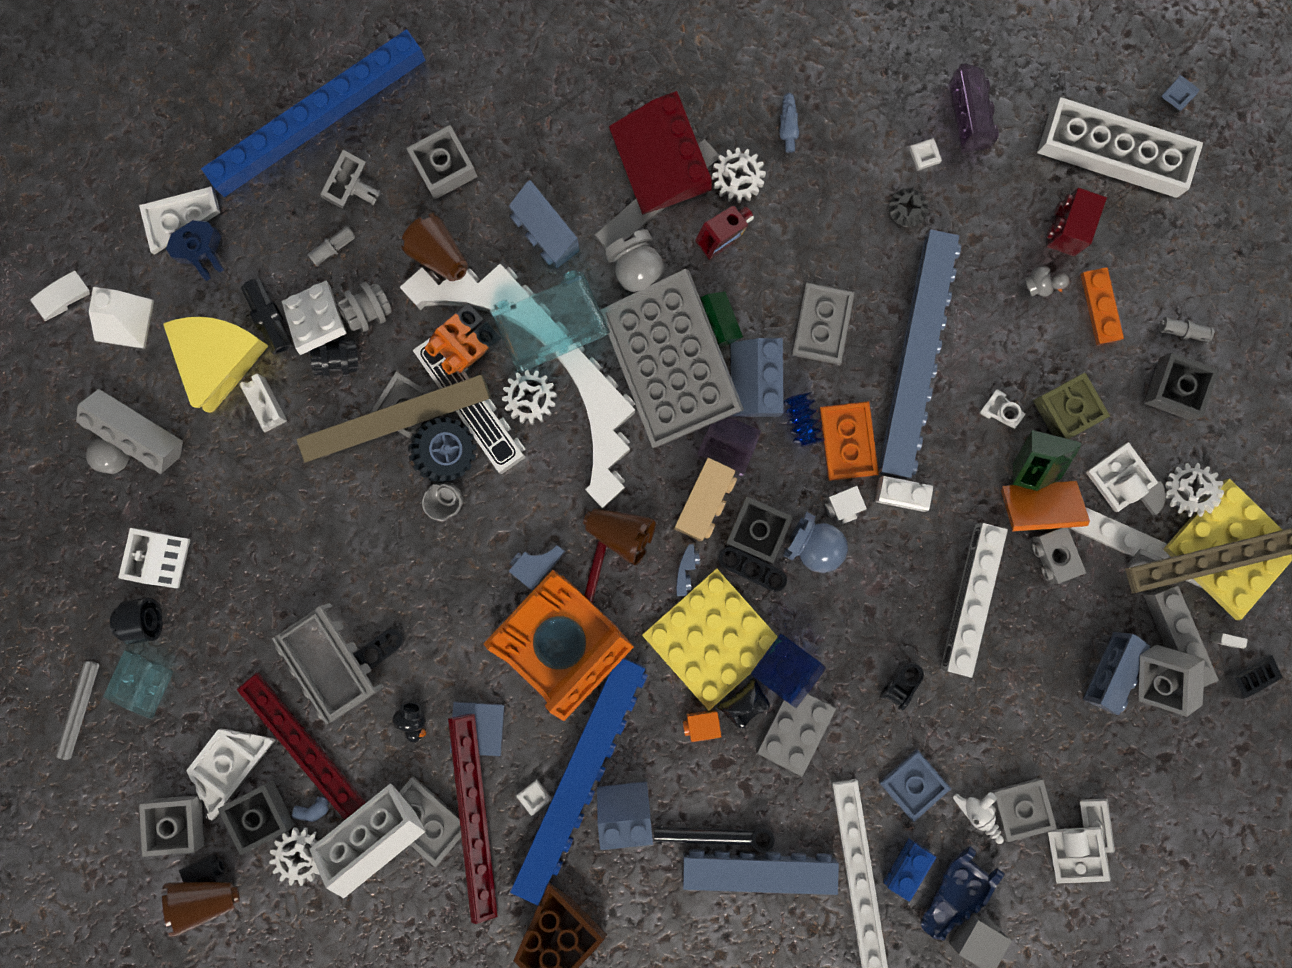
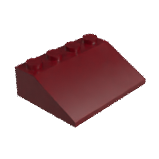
(661, 154)

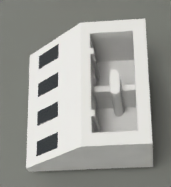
(154, 558)

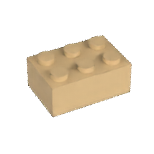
(706, 500)

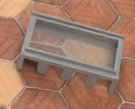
(325, 664)

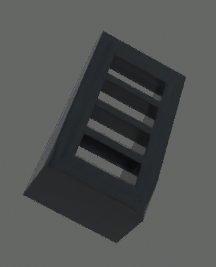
(1237, 684)

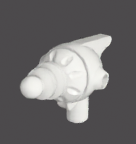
(981, 814)

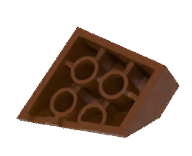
(558, 934)

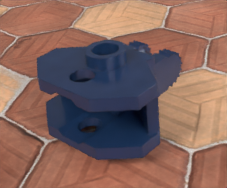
(196, 247)

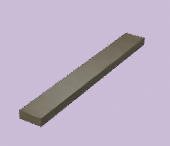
(394, 418)
(1209, 561)

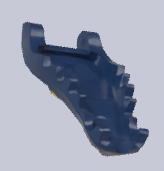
(961, 893)

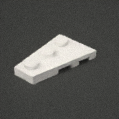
(170, 214)

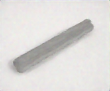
(77, 710)

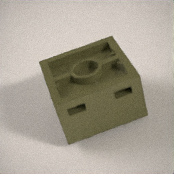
(1071, 407)

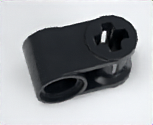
(902, 686)

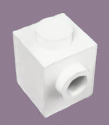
(845, 505)

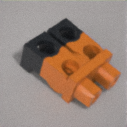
(461, 340)

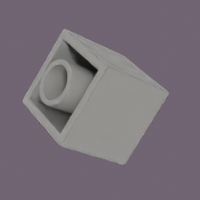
(981, 942)

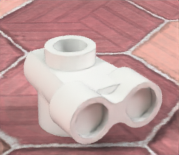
(999, 405)

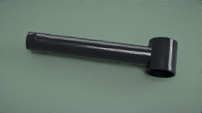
(715, 836)

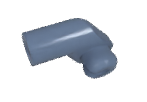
(312, 813)

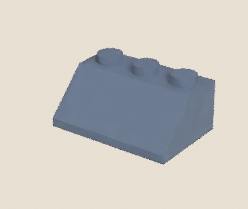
(543, 226)
(758, 376)
(1116, 673)

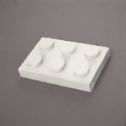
(313, 317)

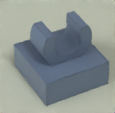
(1180, 92)

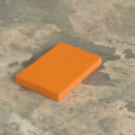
(848, 441)
(1048, 508)

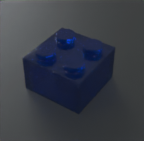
(788, 670)

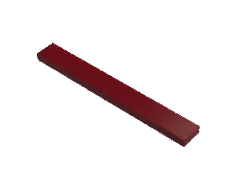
(301, 746)
(472, 818)

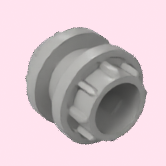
(364, 307)

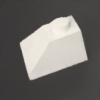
(120, 317)

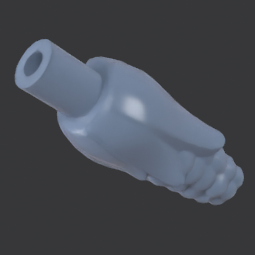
(789, 123)

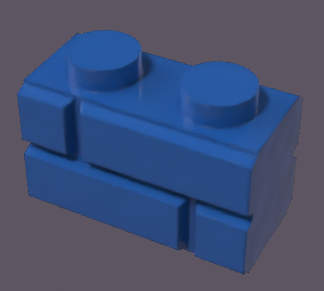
(909, 870)

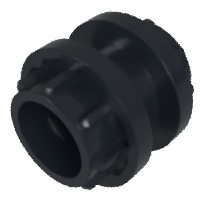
(335, 356)

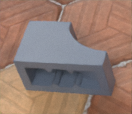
(533, 569)

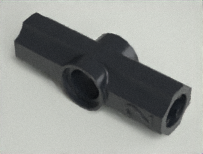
(266, 316)

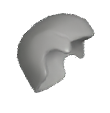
(105, 456)
(442, 500)

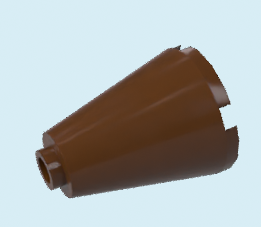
(434, 247)
(621, 532)
(196, 903)

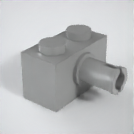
(346, 181)

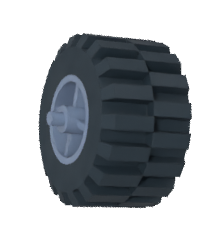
(442, 449)

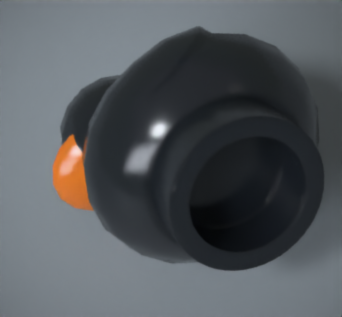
(411, 720)

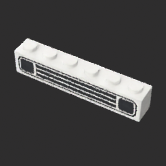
(479, 418)
(974, 599)

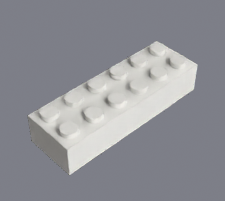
(1120, 147)

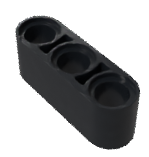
(761, 577)

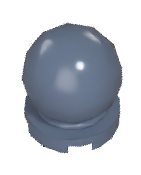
(818, 545)

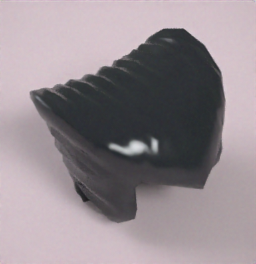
(745, 704)

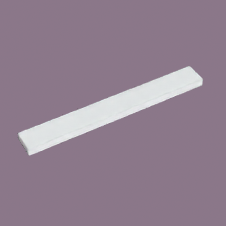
(859, 874)

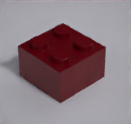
(1075, 221)

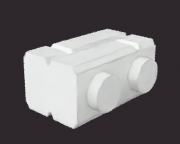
(903, 494)

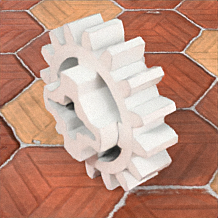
(728, 171)
(540, 391)
(1205, 488)
(287, 854)

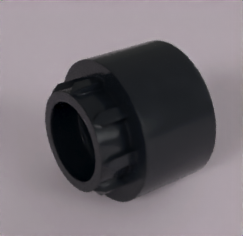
(137, 621)

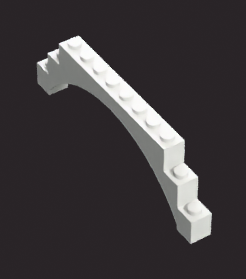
(603, 403)

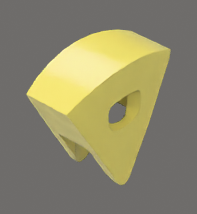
(211, 357)

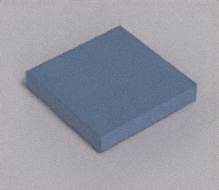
(489, 724)
(914, 785)

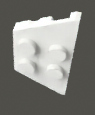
(225, 766)

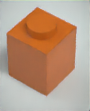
(702, 725)

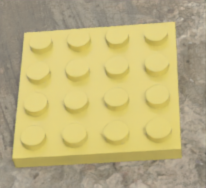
(1230, 522)
(711, 639)

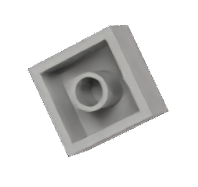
(442, 162)
(1171, 680)
(171, 825)

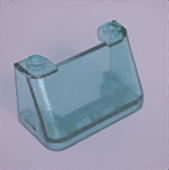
(550, 322)

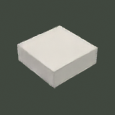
(925, 154)
(1228, 640)
(534, 797)

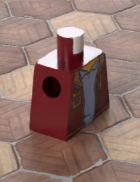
(723, 230)

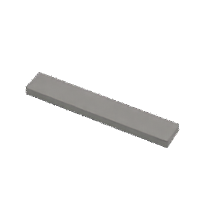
(631, 218)

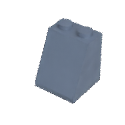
(624, 816)

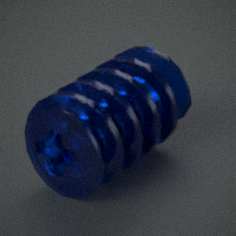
(803, 420)

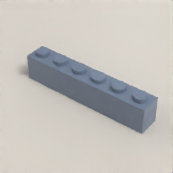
(760, 873)

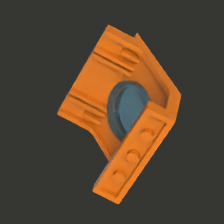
(559, 644)

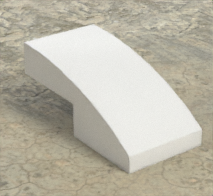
(58, 295)

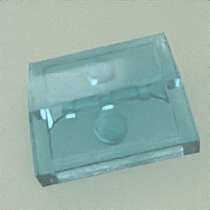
(138, 684)

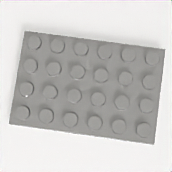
(671, 359)

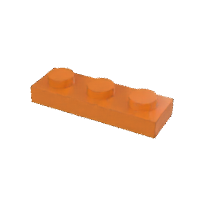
(1102, 306)

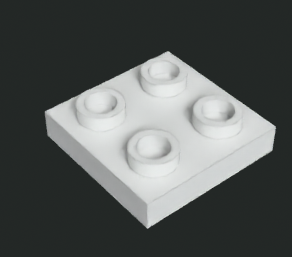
(1122, 477)
(1079, 855)

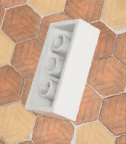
(366, 841)

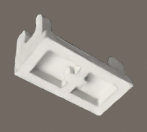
(263, 402)

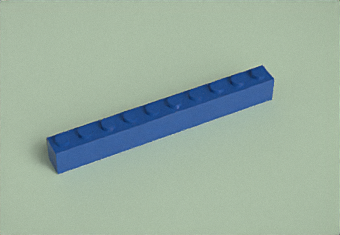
(314, 113)
(576, 784)

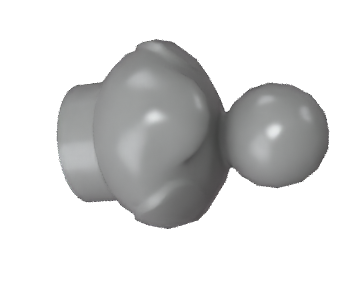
(1042, 284)

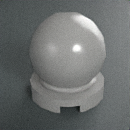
(636, 262)

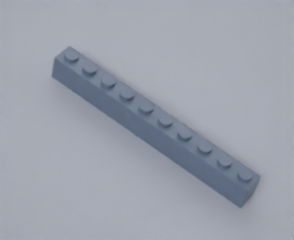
(918, 355)

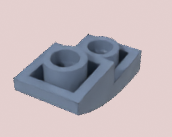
(688, 562)

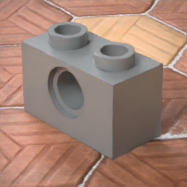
(1070, 561)

